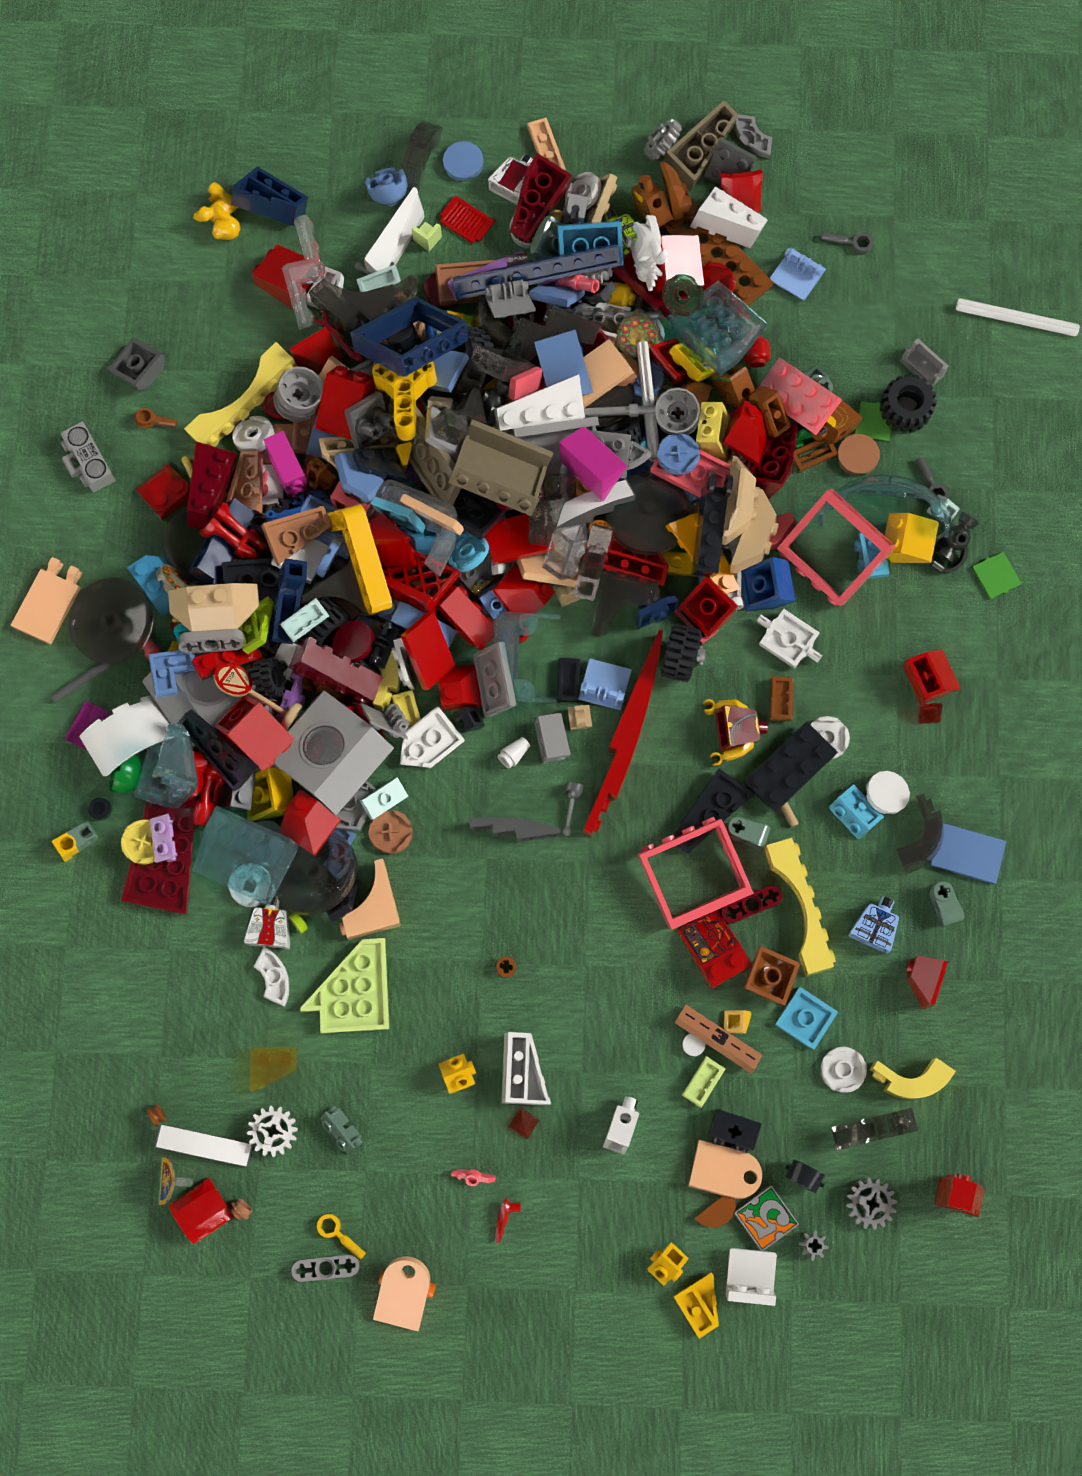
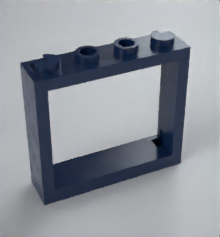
(367, 337)

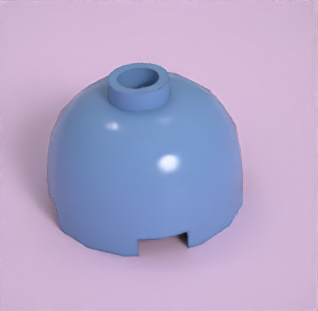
(387, 186)

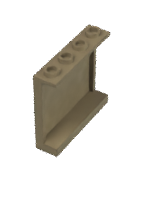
(501, 467)

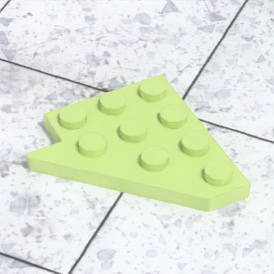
(355, 992)

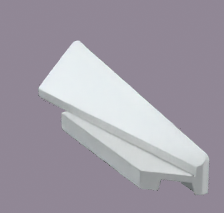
(396, 235)

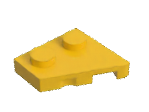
(691, 362)

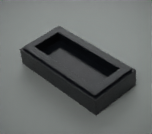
(568, 680)

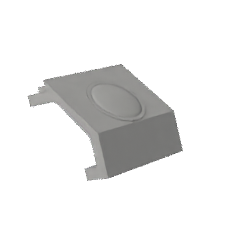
(198, 695)

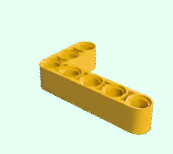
(363, 555)

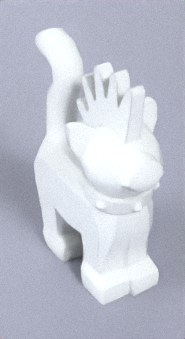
(647, 251)

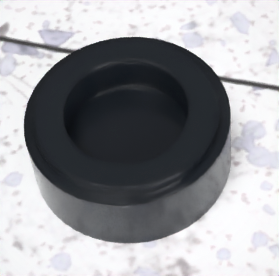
(100, 808)

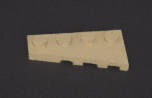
(601, 205)

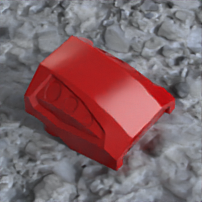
(744, 187)
(200, 1211)

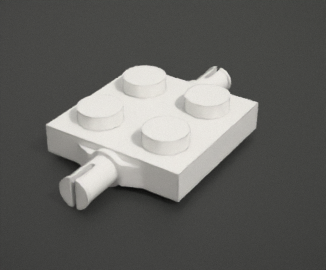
(789, 638)

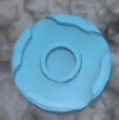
(468, 553)

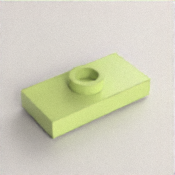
(703, 1082)

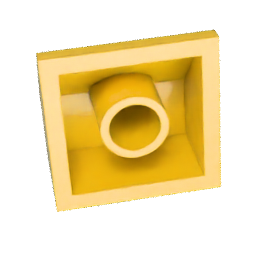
(912, 536)
(270, 795)

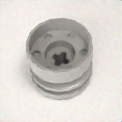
(305, 386)
(675, 400)

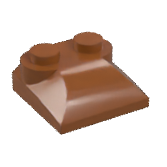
(675, 192)
(772, 976)

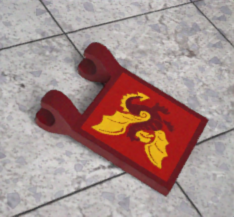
(339, 336)

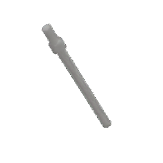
(631, 410)

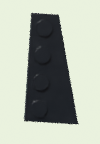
(717, 800)

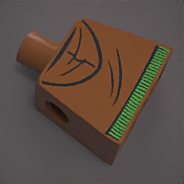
(734, 385)

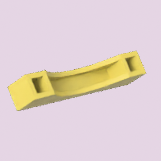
(213, 426)
(784, 861)

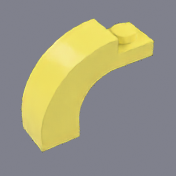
(390, 682)
(929, 1082)

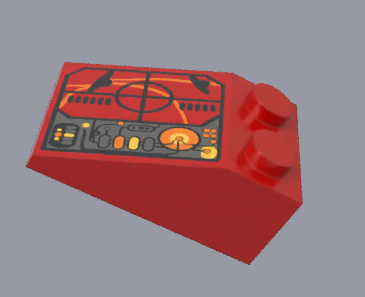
(714, 949)

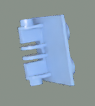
(797, 274)
(605, 684)

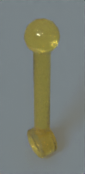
(477, 588)

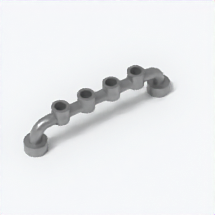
(617, 314)

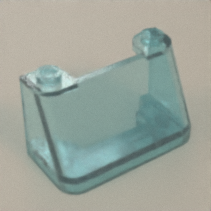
(168, 770)

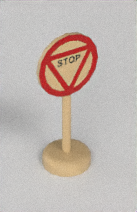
(238, 682)

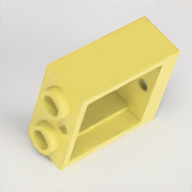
(712, 433)

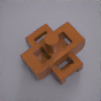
(318, 473)

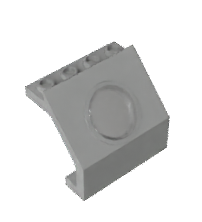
(332, 752)

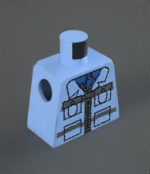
(876, 926)

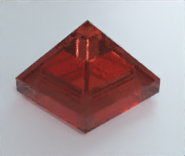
(930, 713)
(523, 1123)

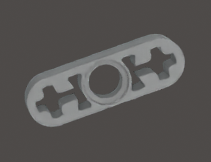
(197, 641)
(308, 1264)

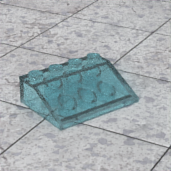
(719, 329)
(244, 855)

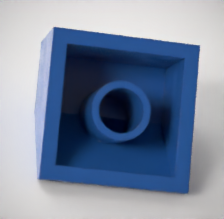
(767, 585)

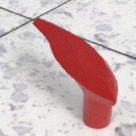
(502, 1220)

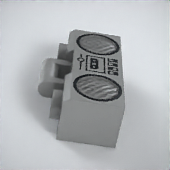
(83, 448)

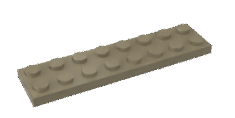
(430, 463)

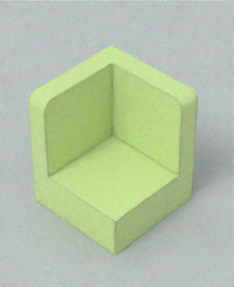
(427, 235)

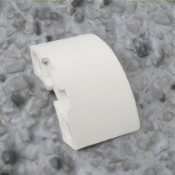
(125, 733)

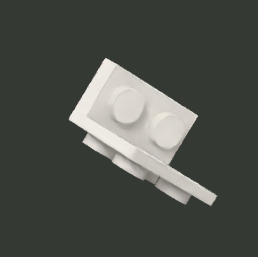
(400, 655)
(751, 1276)

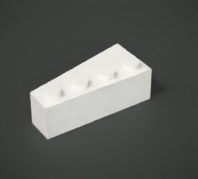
(549, 405)

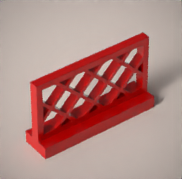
(401, 591)

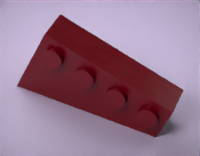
(210, 479)

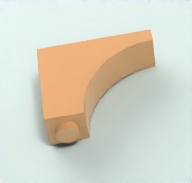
(376, 912)

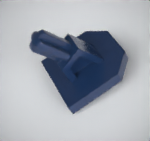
(655, 612)

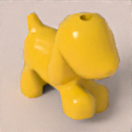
(225, 225)

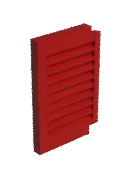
(466, 220)

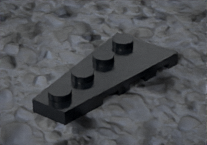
(220, 752)

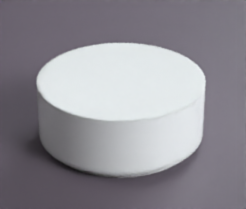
(692, 1045)

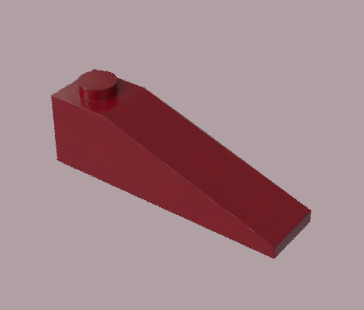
(540, 193)
(775, 461)

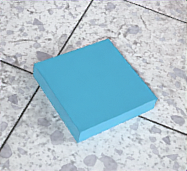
(401, 515)
(806, 1018)

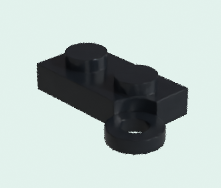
(602, 295)

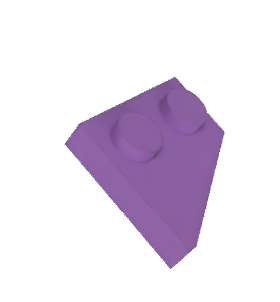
(293, 696)

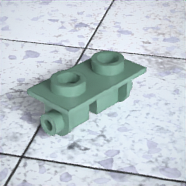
(333, 1123)

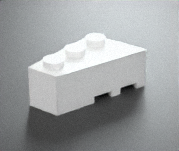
(521, 1072)

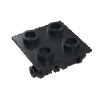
(382, 643)

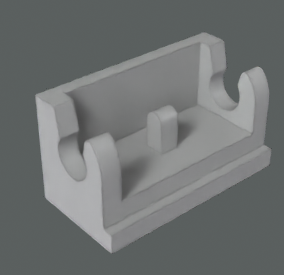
(574, 209)
(924, 363)
(551, 737)

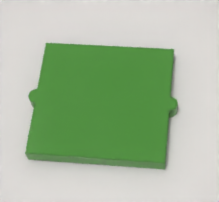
(872, 422)
(996, 575)

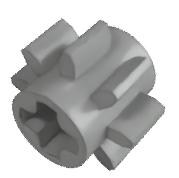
(817, 1251)

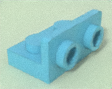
(867, 552)
(855, 812)

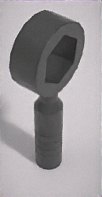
(844, 240)
(929, 478)

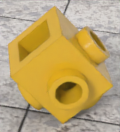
(457, 1073)
(664, 1267)

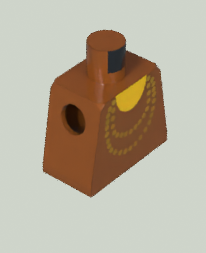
(651, 200)
(840, 424)

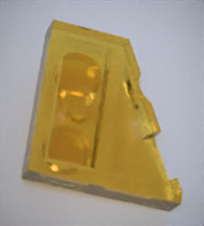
(271, 1065)

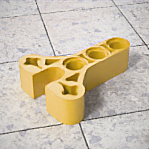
(405, 393)

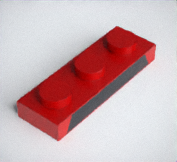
(206, 664)

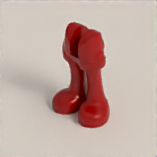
(240, 545)
(209, 796)

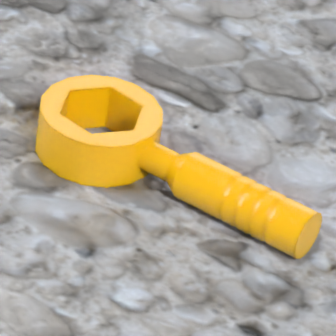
(344, 1239)

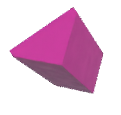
(591, 461)

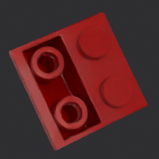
(391, 543)
(930, 676)

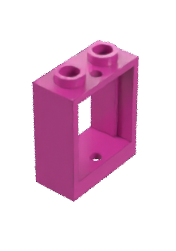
(285, 464)

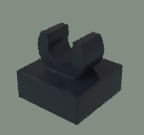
(471, 719)

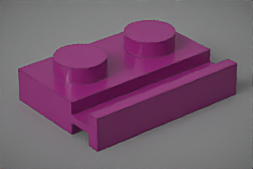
(86, 717)

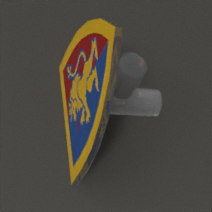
(169, 1180)

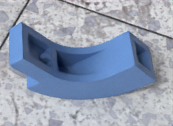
(406, 616)

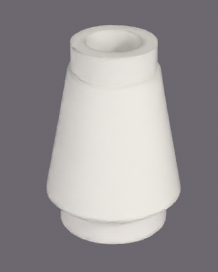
(513, 753)

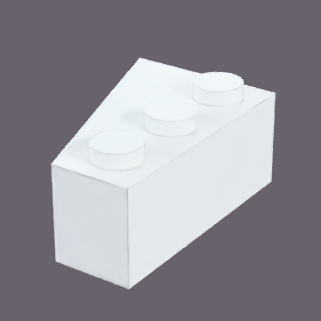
(729, 218)

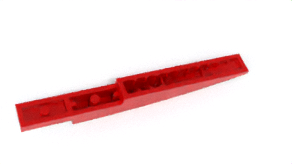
(626, 737)

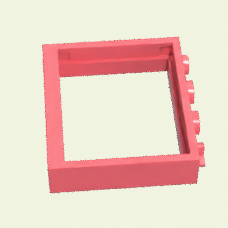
(860, 523)
(709, 906)

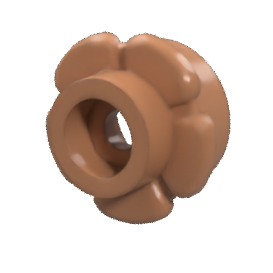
(241, 1209)

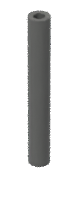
(79, 681)

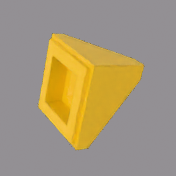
(403, 453)
(736, 1021)

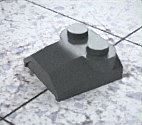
(138, 365)

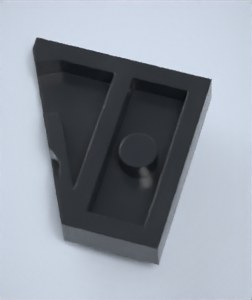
(380, 462)

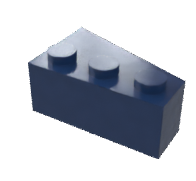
(268, 197)

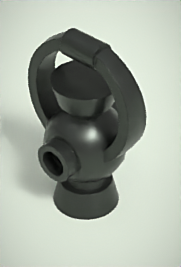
(494, 398)
(958, 540)

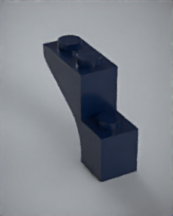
(287, 600)

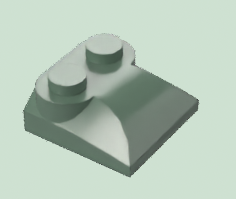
(546, 239)

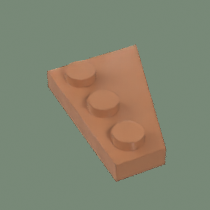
(248, 481)
(294, 532)

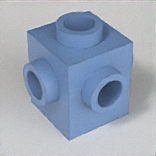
(487, 598)

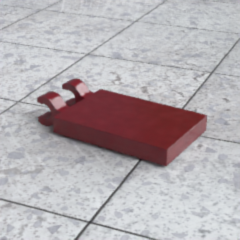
(628, 274)

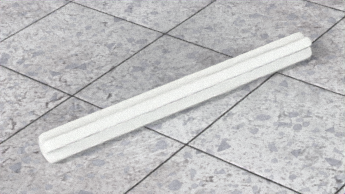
(1017, 317)
(648, 398)

